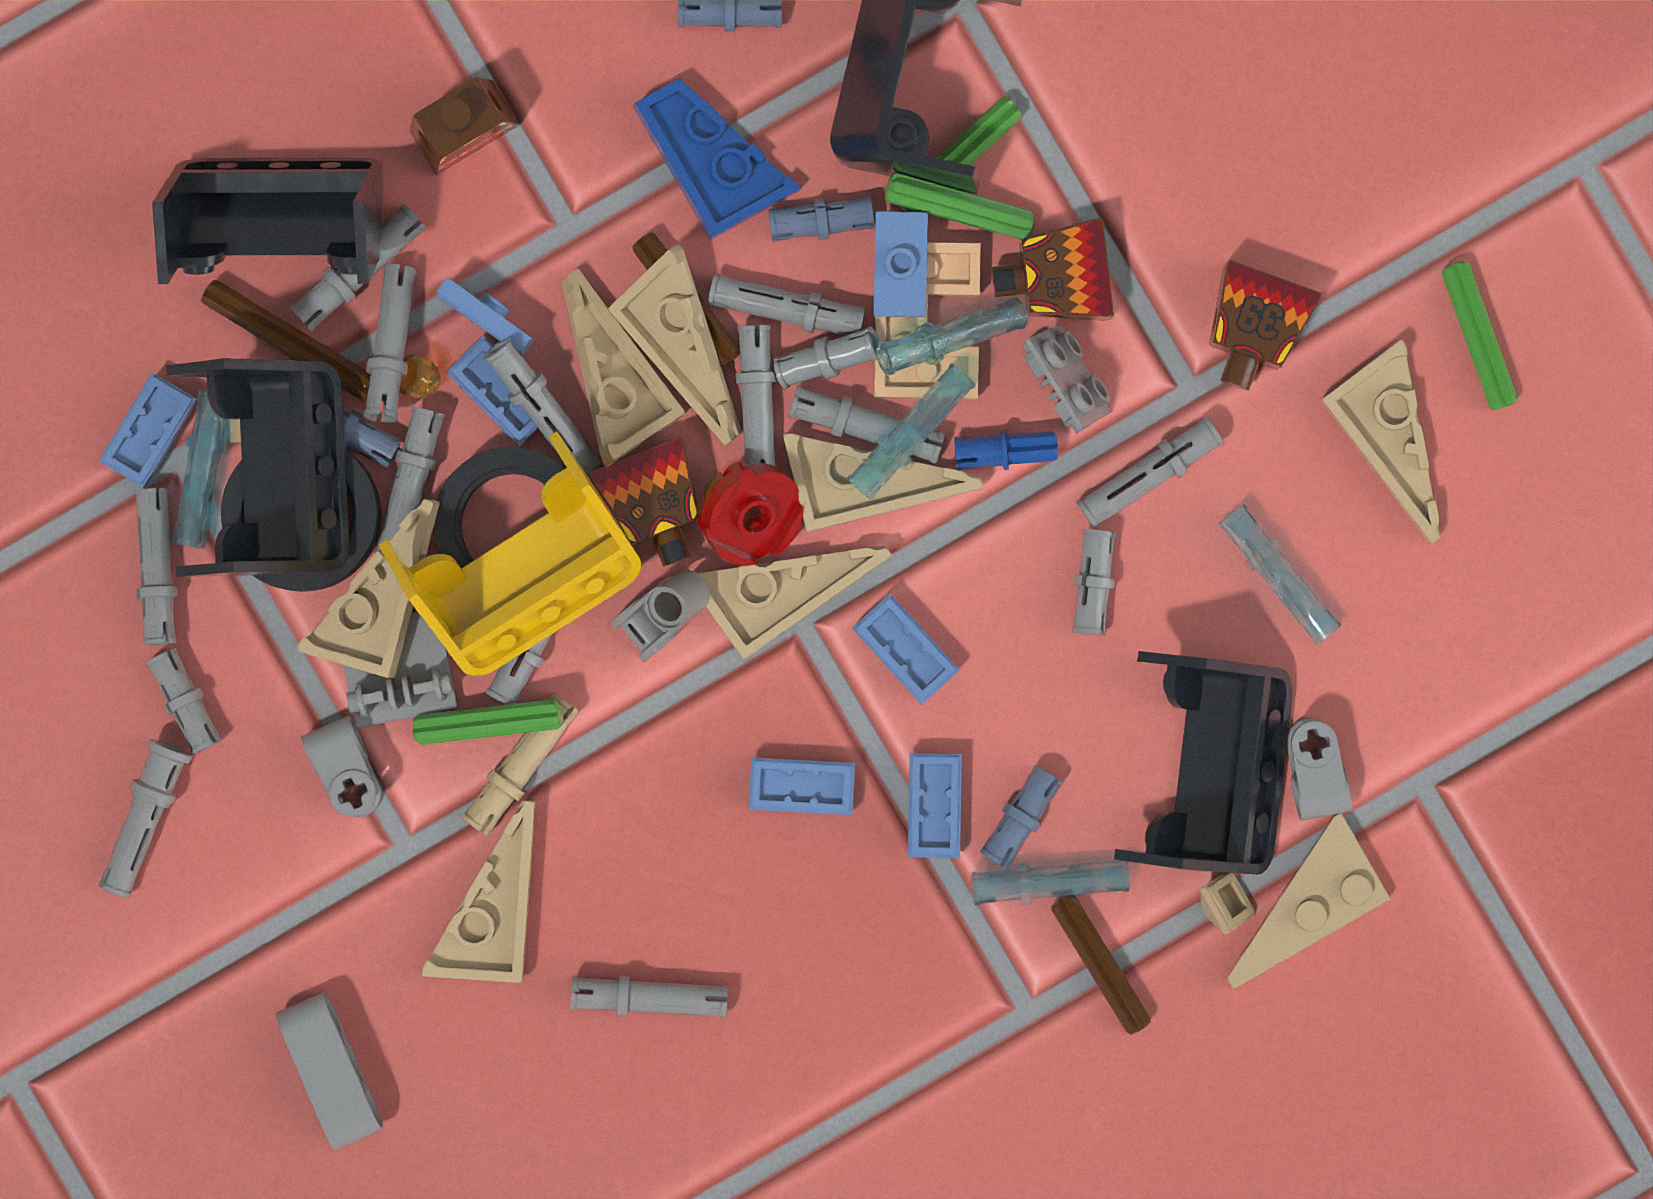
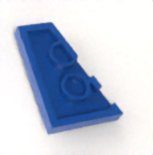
(710, 161)

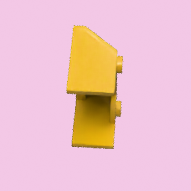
(528, 581)

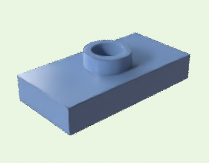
(900, 264)
(485, 313)
(489, 392)
(148, 430)
(905, 649)
(801, 786)
(934, 805)

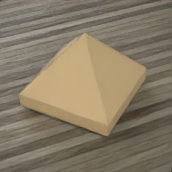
(1225, 902)

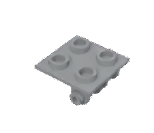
(1059, 358)
(419, 687)

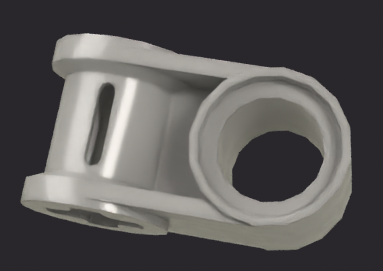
(657, 615)
(340, 758)
(1317, 780)

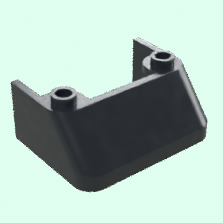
(866, 126)
(269, 209)
(289, 465)
(1227, 766)

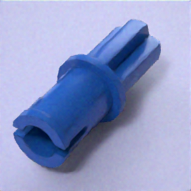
(1005, 449)

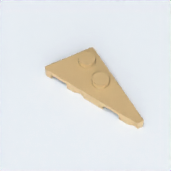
(671, 328)
(621, 386)
(1382, 422)
(832, 500)
(768, 598)
(372, 617)
(1324, 895)
(491, 924)

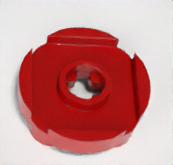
(737, 493)

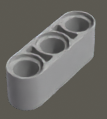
(329, 1071)

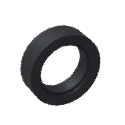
(468, 478)
(362, 531)

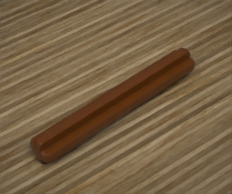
(283, 336)

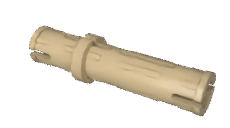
(514, 772)

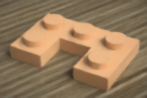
(951, 271)

